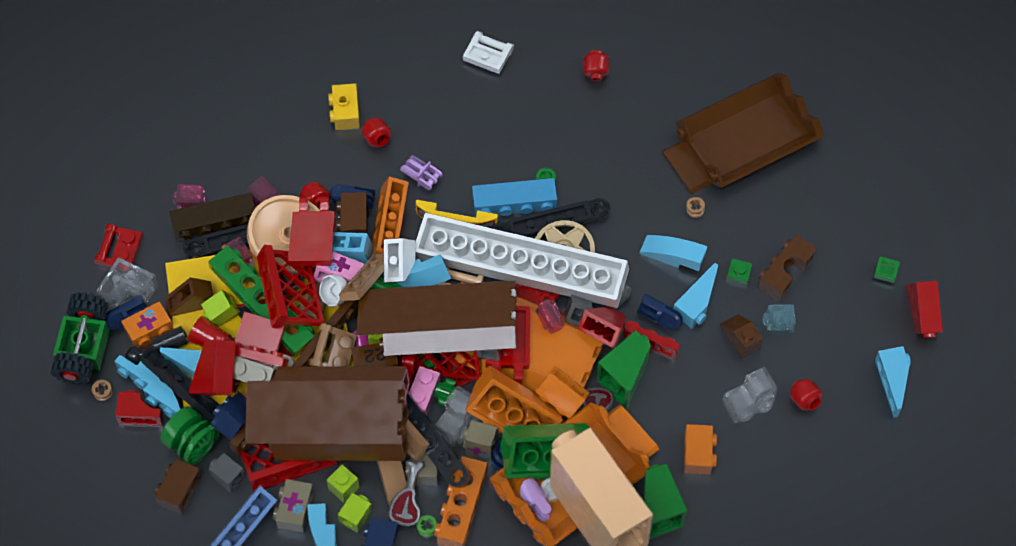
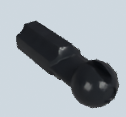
(172, 339)

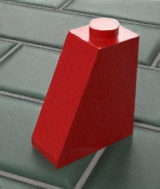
(925, 307)
(603, 324)
(214, 368)

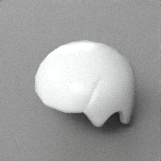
(330, 288)

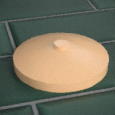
(272, 225)

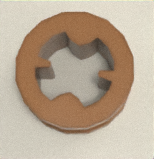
(698, 212)
(97, 386)

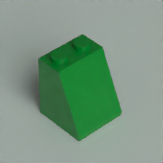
(624, 367)
(663, 500)

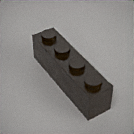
(211, 216)

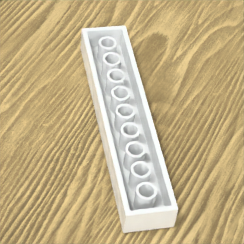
(522, 259)

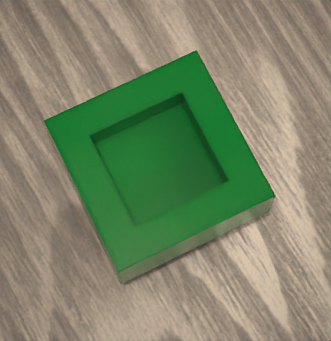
(886, 269)
(739, 271)

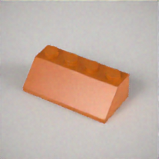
(507, 403)

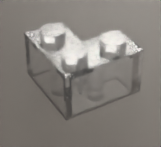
(125, 280)
(752, 397)
(455, 417)

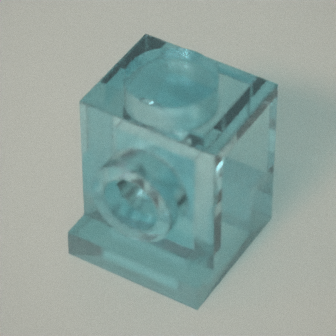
(780, 317)

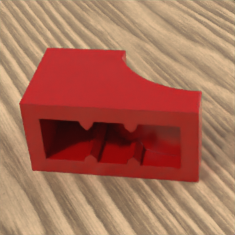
(133, 410)

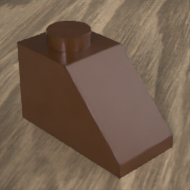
(188, 296)
(742, 335)

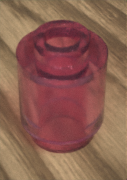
(550, 316)

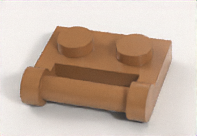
(340, 347)

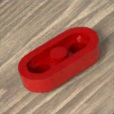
(411, 361)

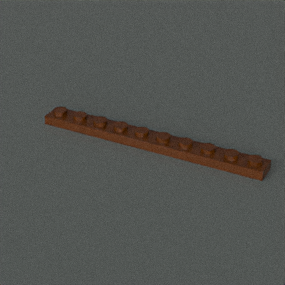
(338, 319)

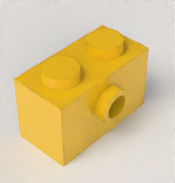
(345, 107)

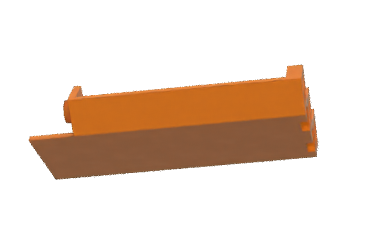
(566, 349)
(621, 438)

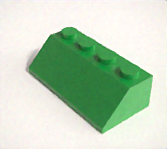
(529, 447)

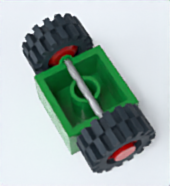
(81, 339)

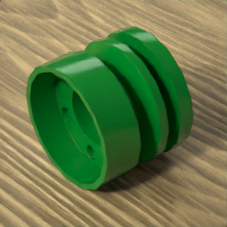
(189, 435)

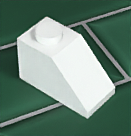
(398, 259)

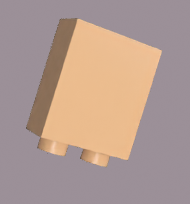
(597, 492)

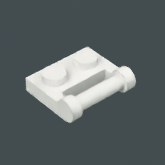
(485, 56)

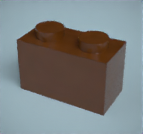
(177, 486)

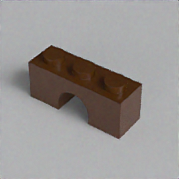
(796, 254)

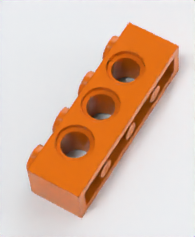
(389, 212)
(457, 535)

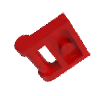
(125, 248)

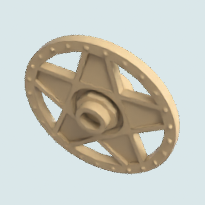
(570, 239)

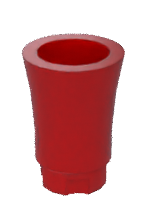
(205, 330)

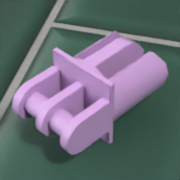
(420, 171)
(536, 499)

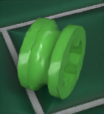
(428, 532)

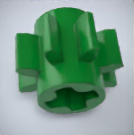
(444, 390)

